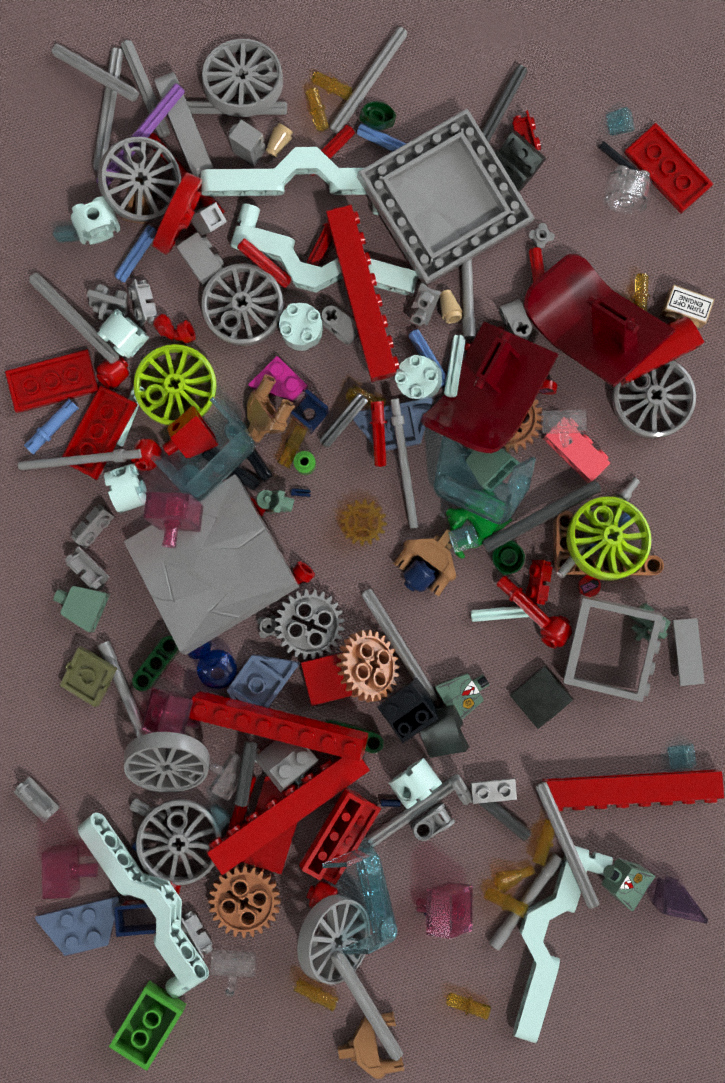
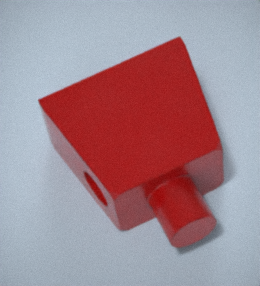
(190, 435)

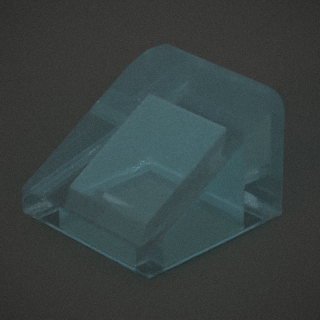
(620, 121)
(65, 234)
(464, 538)
(682, 756)
(220, 816)

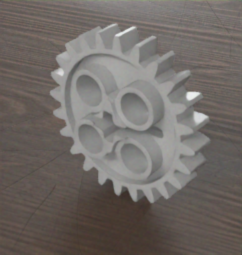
(301, 641)

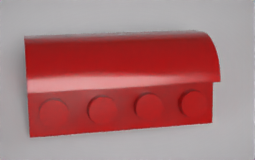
(682, 341)
(339, 834)

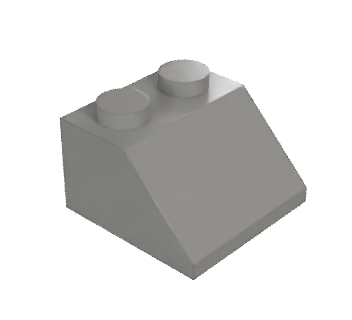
(285, 763)

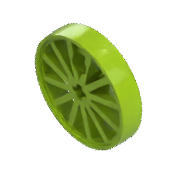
(179, 377)
(609, 546)

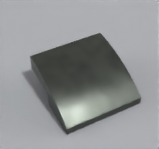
(519, 159)
(541, 697)
(444, 734)

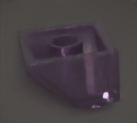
(674, 900)

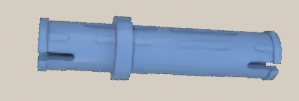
(51, 426)

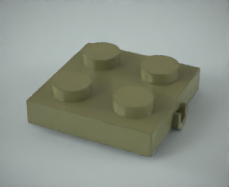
(88, 676)

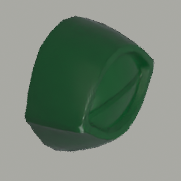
(378, 115)
(508, 558)

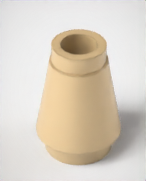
(278, 140)
(449, 307)

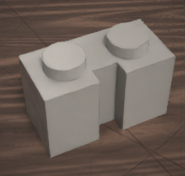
(247, 142)
(200, 258)

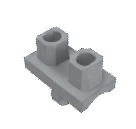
(106, 304)
(423, 305)

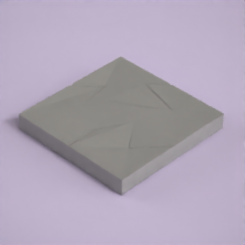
(445, 197)
(214, 573)

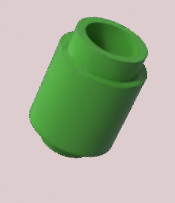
(307, 469)

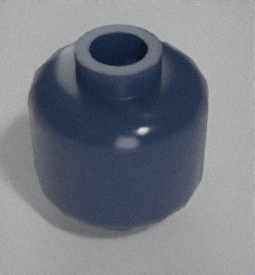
(419, 575)

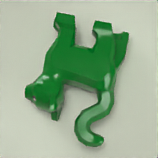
(482, 526)

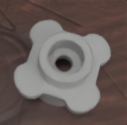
(535, 235)
(264, 631)

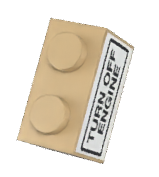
(687, 303)

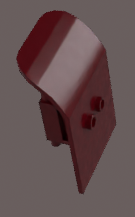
(592, 320)
(494, 390)

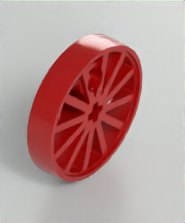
(178, 213)

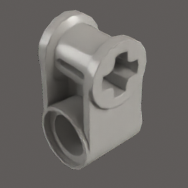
(515, 317)
(342, 326)
(433, 821)

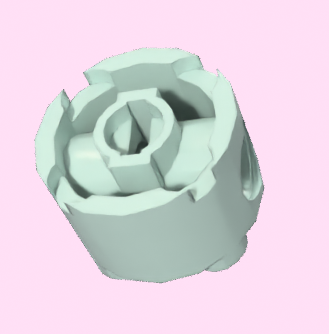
(94, 221)
(301, 326)
(123, 333)
(419, 377)
(125, 488)
(415, 783)

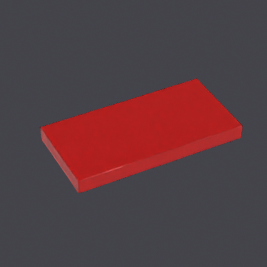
(669, 168)
(52, 381)
(100, 429)
(273, 854)

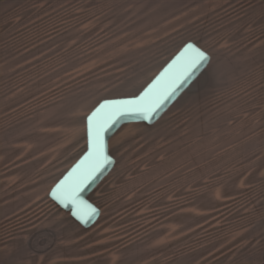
(273, 181)
(310, 276)
(159, 897)
(533, 931)

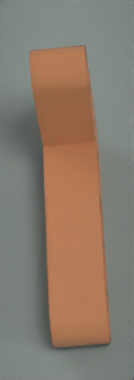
(560, 553)

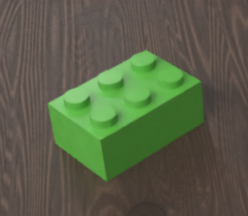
(147, 1025)

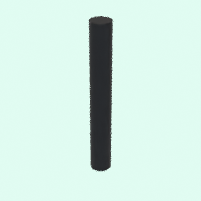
(614, 155)

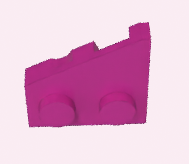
(287, 384)

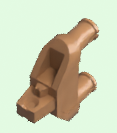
(263, 415)
(434, 551)
(365, 1051)

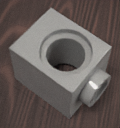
(208, 219)

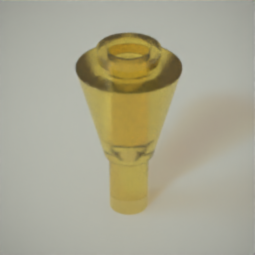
(352, 392)
(507, 879)

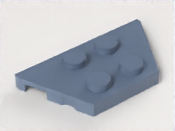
(412, 428)
(261, 679)
(80, 926)

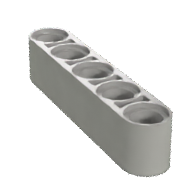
(185, 128)

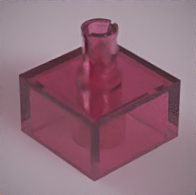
(173, 514)
(167, 712)
(63, 872)
(447, 909)

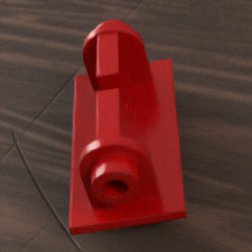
(525, 127)
(539, 571)

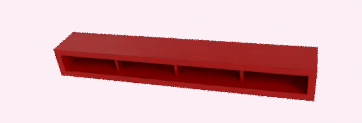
(361, 293)
(279, 725)
(637, 788)
(284, 812)

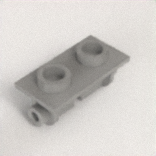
(140, 294)
(86, 534)
(93, 574)
(493, 791)
(36, 799)
(200, 941)

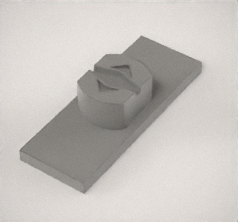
(688, 652)

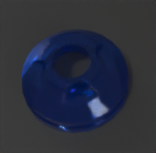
(216, 659)

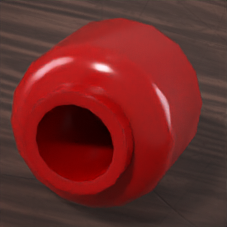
(112, 374)
(148, 449)
(557, 632)
(319, 892)

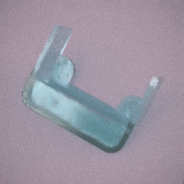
(204, 481)
(459, 486)
(376, 898)

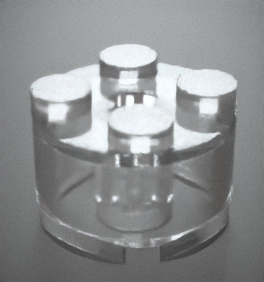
(627, 190)

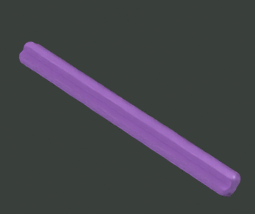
(149, 124)

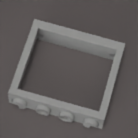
(648, 666)

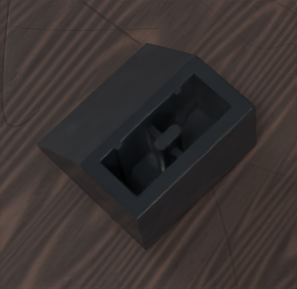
(409, 710)

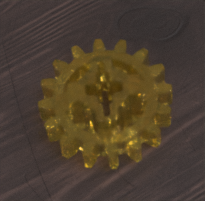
(373, 534)

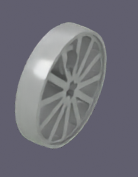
(242, 78)
(138, 170)
(233, 309)
(658, 405)
(148, 766)
(172, 832)
(331, 937)

